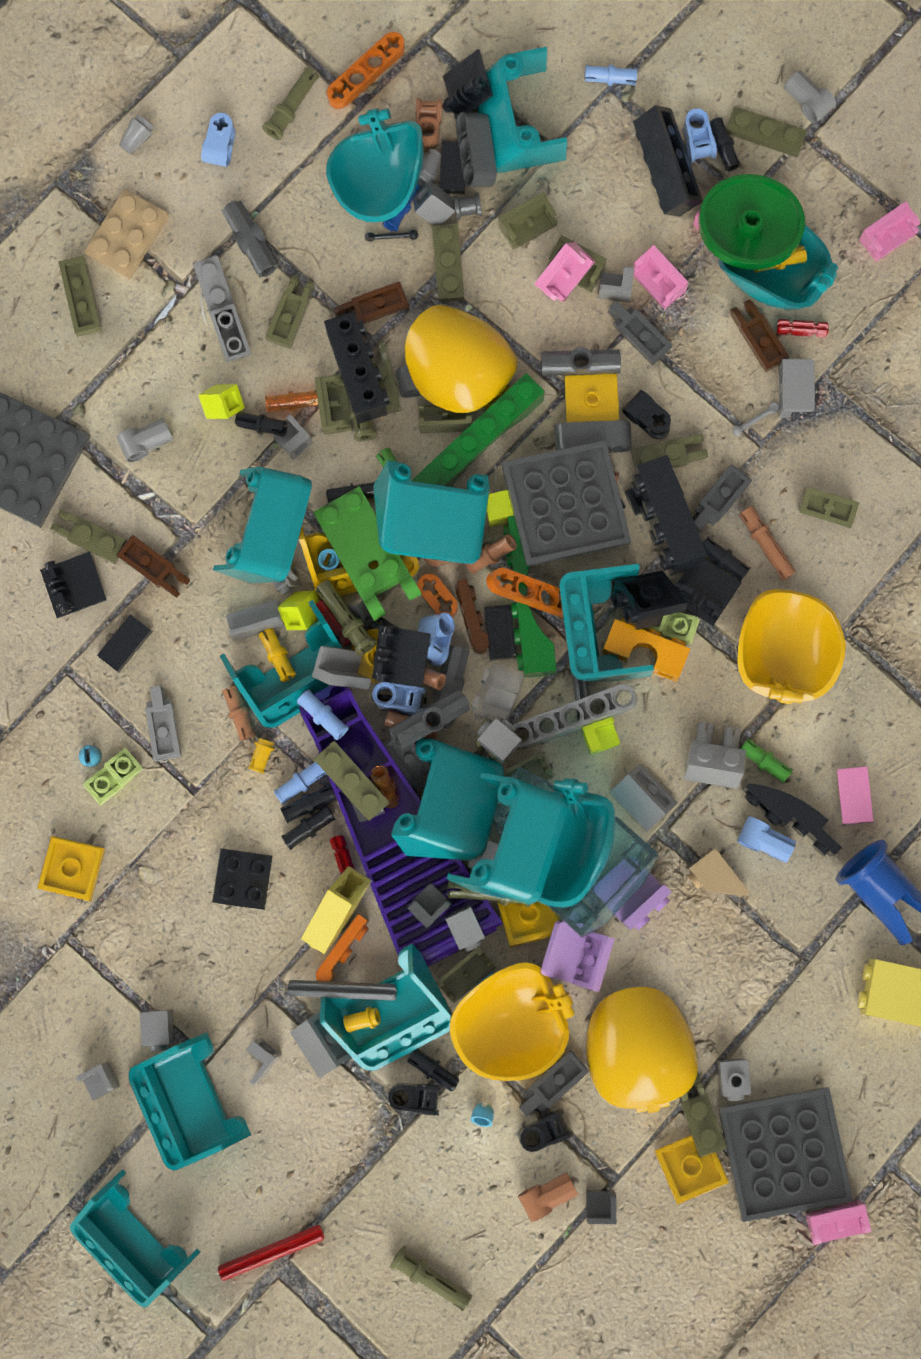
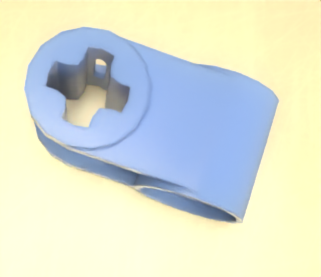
(699, 141)
(219, 144)
(441, 629)
(401, 697)

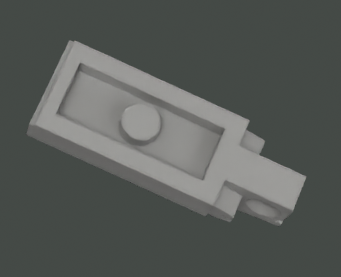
(162, 726)

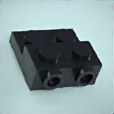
(647, 599)

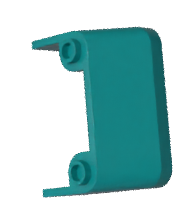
(521, 145)
(270, 528)
(578, 594)
(277, 700)
(525, 844)
(126, 1246)

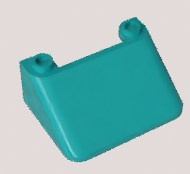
(430, 518)
(455, 805)
(406, 1023)
(184, 1105)

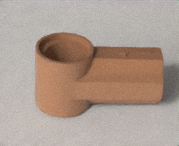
(541, 1199)

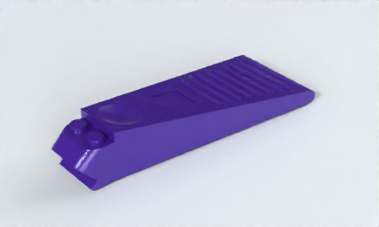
(393, 874)

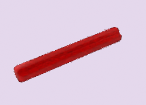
(271, 1252)

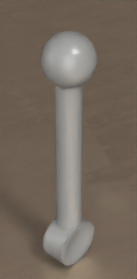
(773, 408)

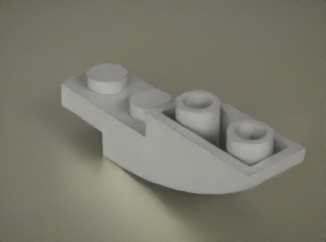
(222, 309)

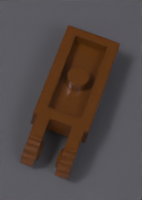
(375, 304)
(760, 336)
(150, 564)
(471, 617)

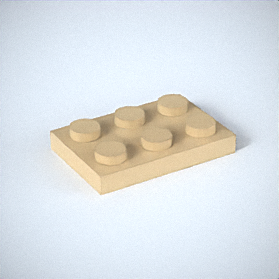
(126, 234)

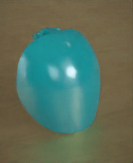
(377, 167)
(796, 284)
(581, 845)

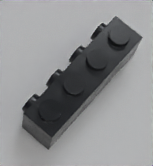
(667, 161)
(356, 367)

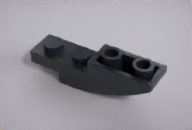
(783, 808)

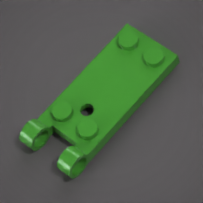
(353, 534)

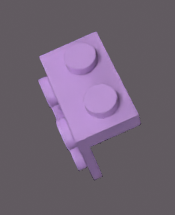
(648, 897)
(577, 958)

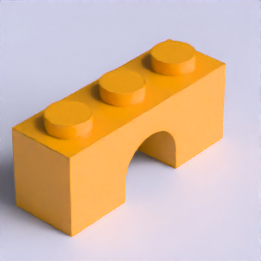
(669, 654)

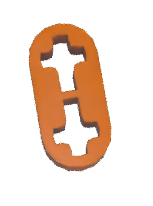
(442, 592)

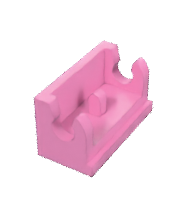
(890, 231)
(565, 271)
(659, 277)
(855, 795)
(838, 1222)

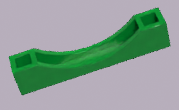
(493, 423)
(537, 650)

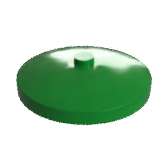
(751, 221)

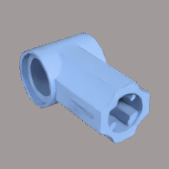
(760, 837)

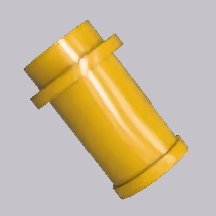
(261, 755)
(363, 1019)

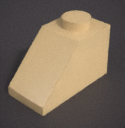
(715, 875)

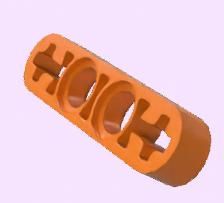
(362, 67)
(534, 587)

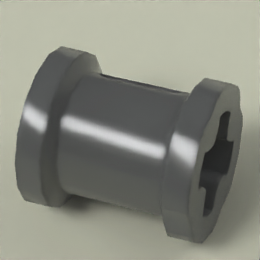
(467, 206)

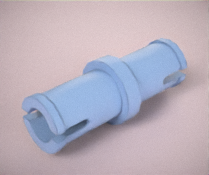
(610, 75)
(322, 714)
(299, 782)

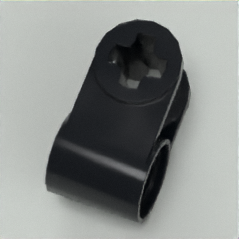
(644, 412)
(417, 1098)
(547, 1131)

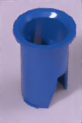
(880, 886)

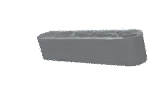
(587, 717)

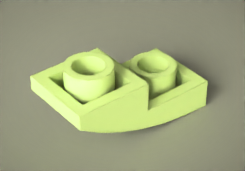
(678, 626)
(112, 777)

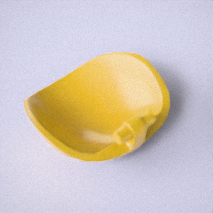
(458, 359)
(790, 646)
(512, 1024)
(640, 1050)

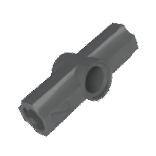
(250, 238)
(563, 362)
(454, 670)
(415, 726)

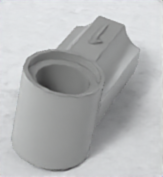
(813, 101)
(138, 442)

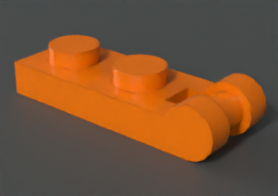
(342, 950)

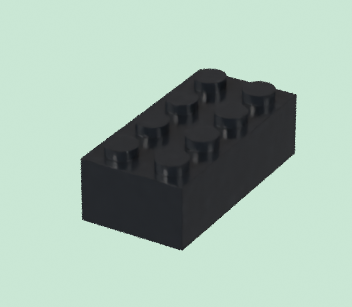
(668, 516)

